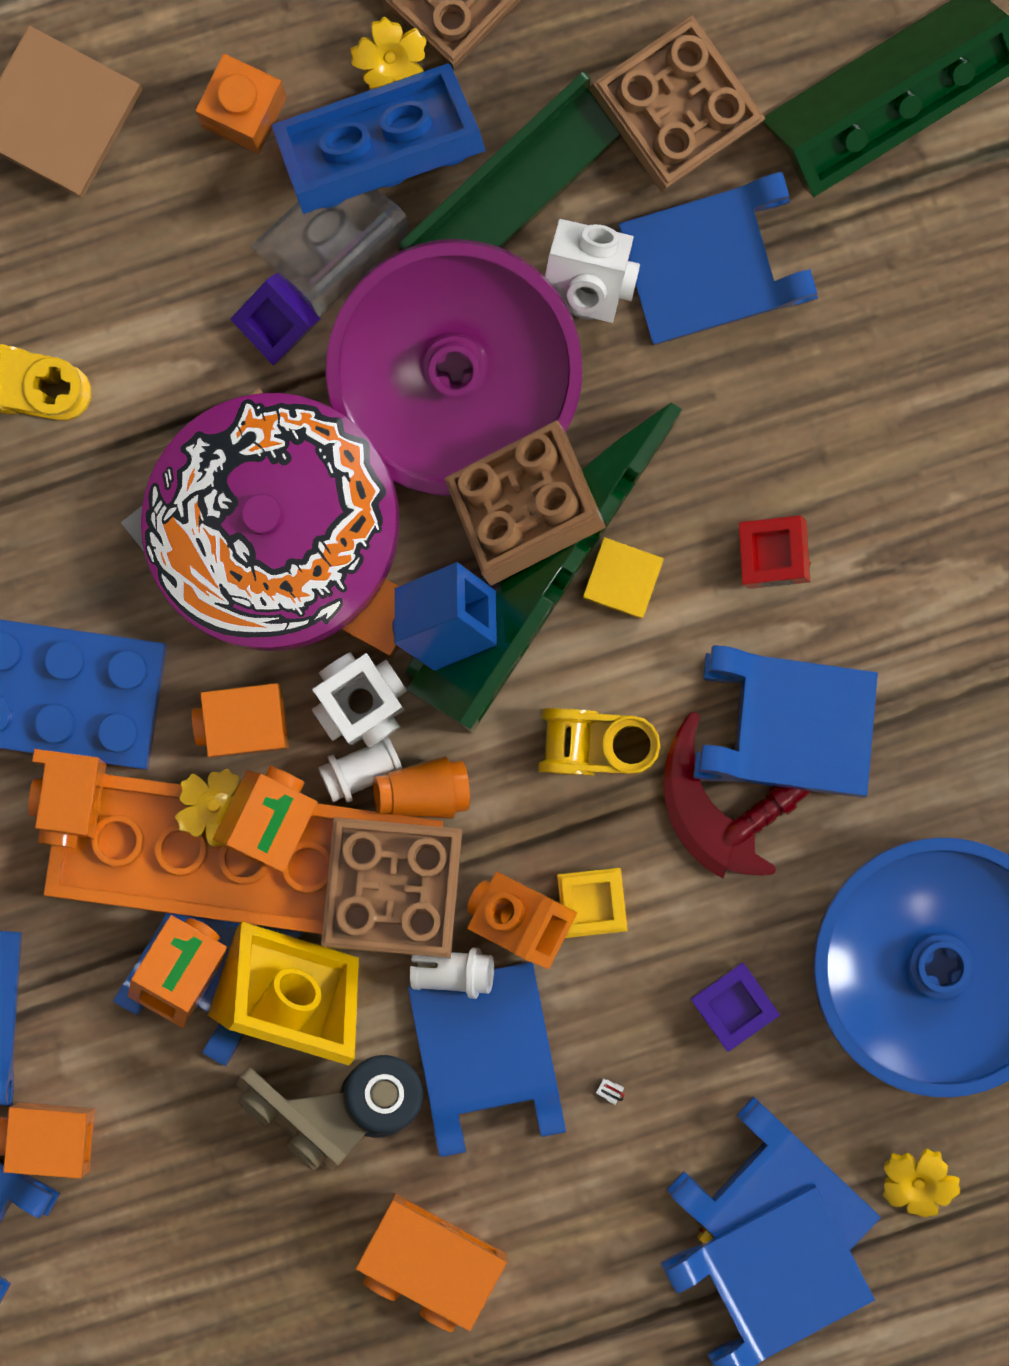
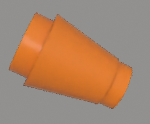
(424, 790)

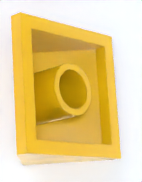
(289, 993)

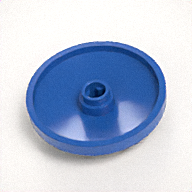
(920, 967)

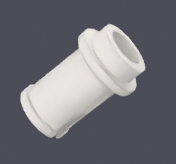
(357, 769)
(462, 973)

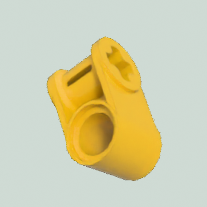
(25, 381)
(591, 743)

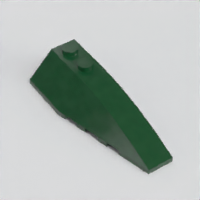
(529, 596)

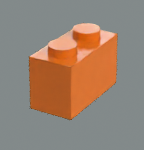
(431, 1265)

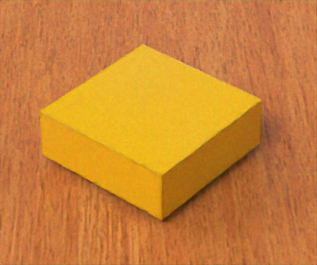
(623, 578)
(596, 898)

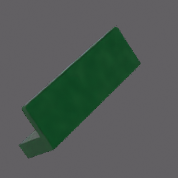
(893, 91)
(524, 172)

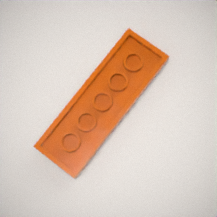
(155, 867)

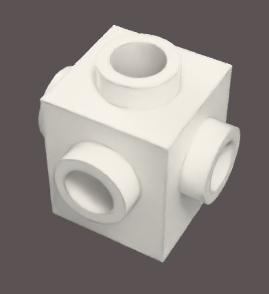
(591, 269)
(341, 681)

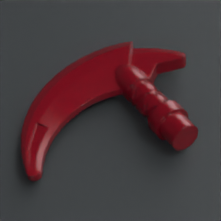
(704, 829)

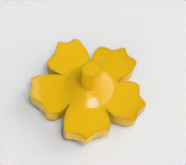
(390, 54)
(206, 803)
(921, 1184)

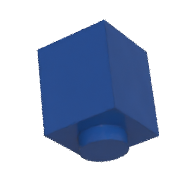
(445, 616)

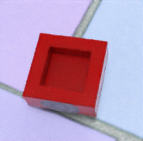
(774, 552)

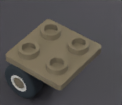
(373, 1102)

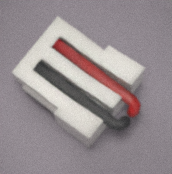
(610, 1091)

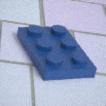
(377, 138)
(79, 693)

